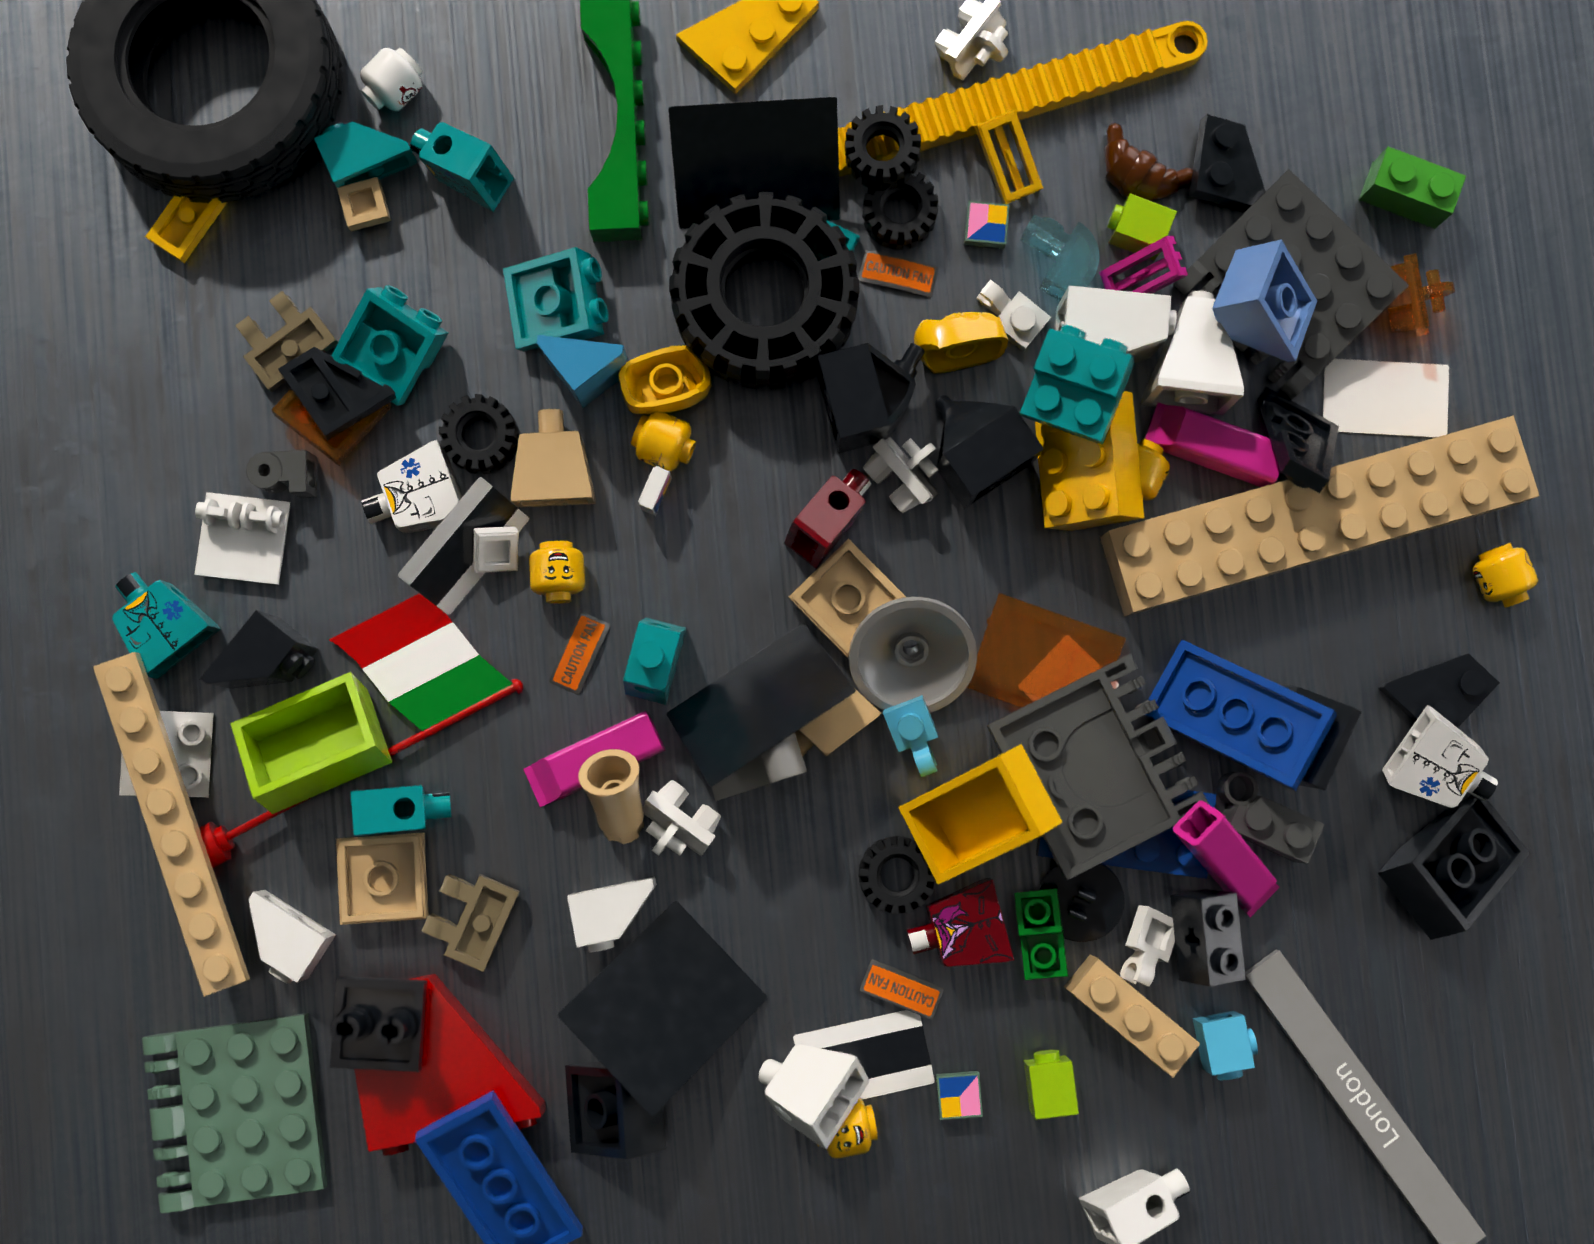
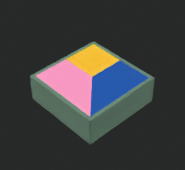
(986, 224)
(959, 1095)

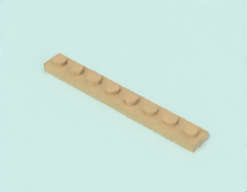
(171, 823)

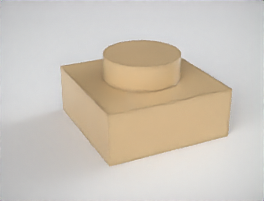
(364, 204)

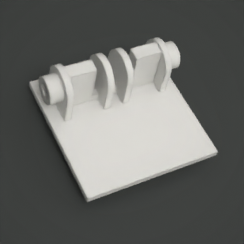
(241, 538)
(192, 745)

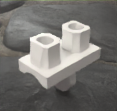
(978, 40)
(915, 486)
(673, 826)

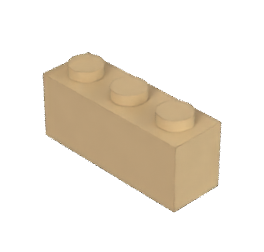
(1131, 1015)

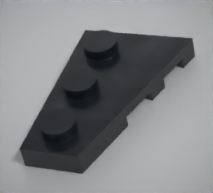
(1300, 440)

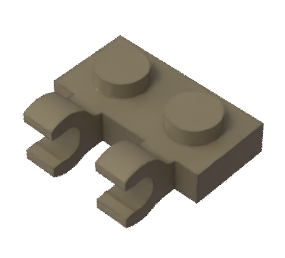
(295, 338)
(480, 923)

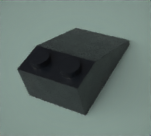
(1454, 867)

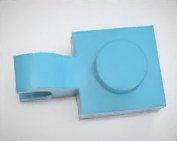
(913, 728)

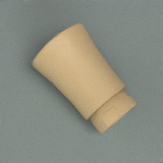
(613, 789)

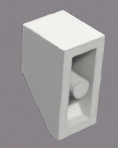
(607, 912)
(287, 937)

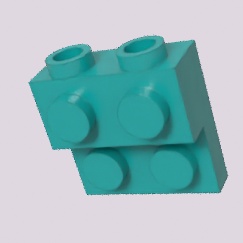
(555, 298)
(390, 340)
(1077, 383)

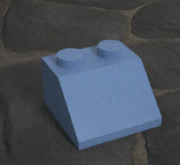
(1265, 301)

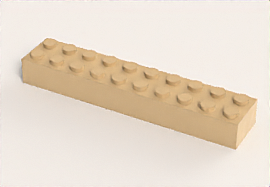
(1296, 526)

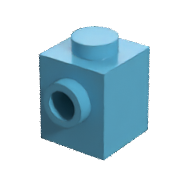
(1225, 1044)

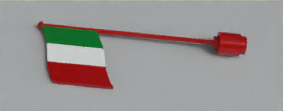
(419, 668)

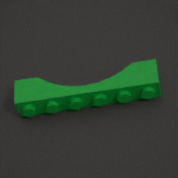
(615, 193)

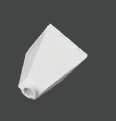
(1196, 363)

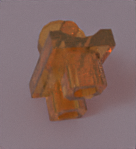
(1414, 315)

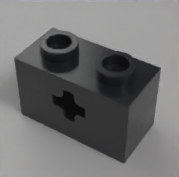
(1208, 937)

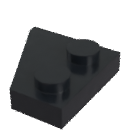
(1225, 165)

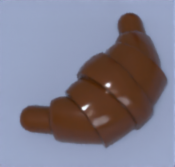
(1139, 171)

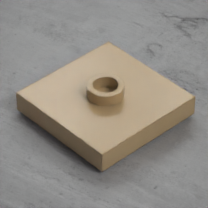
(843, 594)
(382, 878)

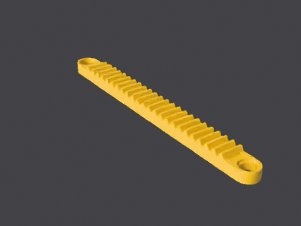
(1042, 88)

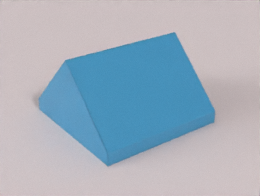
(583, 365)

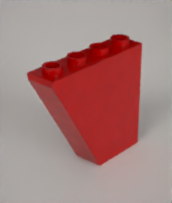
(456, 1069)

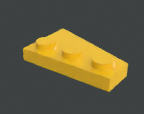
(744, 37)

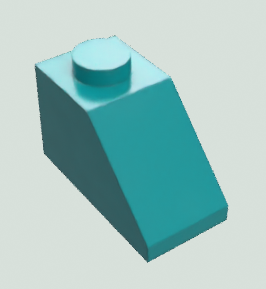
(362, 153)

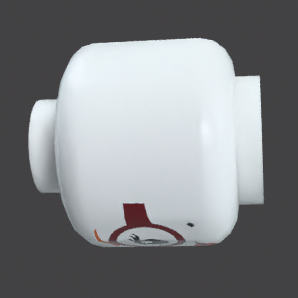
(391, 79)

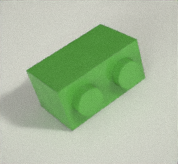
(1412, 187)

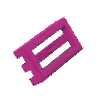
(1171, 260)

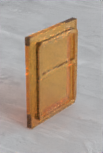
(1037, 652)

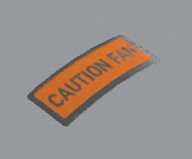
(898, 273)
(579, 653)
(901, 989)

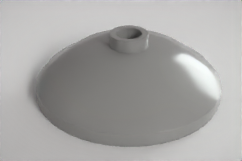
(935, 667)

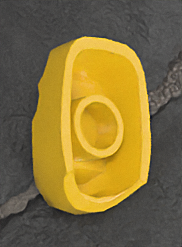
(961, 341)
(664, 381)

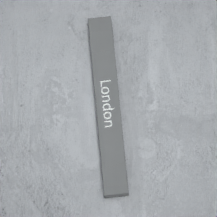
(1362, 1102)

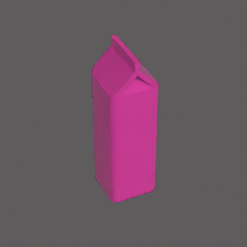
(1214, 444)
(558, 773)
(1226, 856)

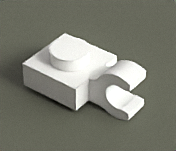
(1019, 316)
(1152, 940)

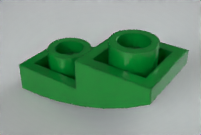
(1041, 934)

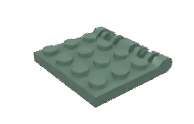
(243, 1112)

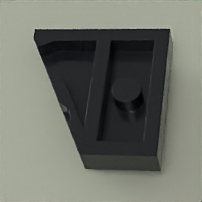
(333, 392)
(1449, 687)

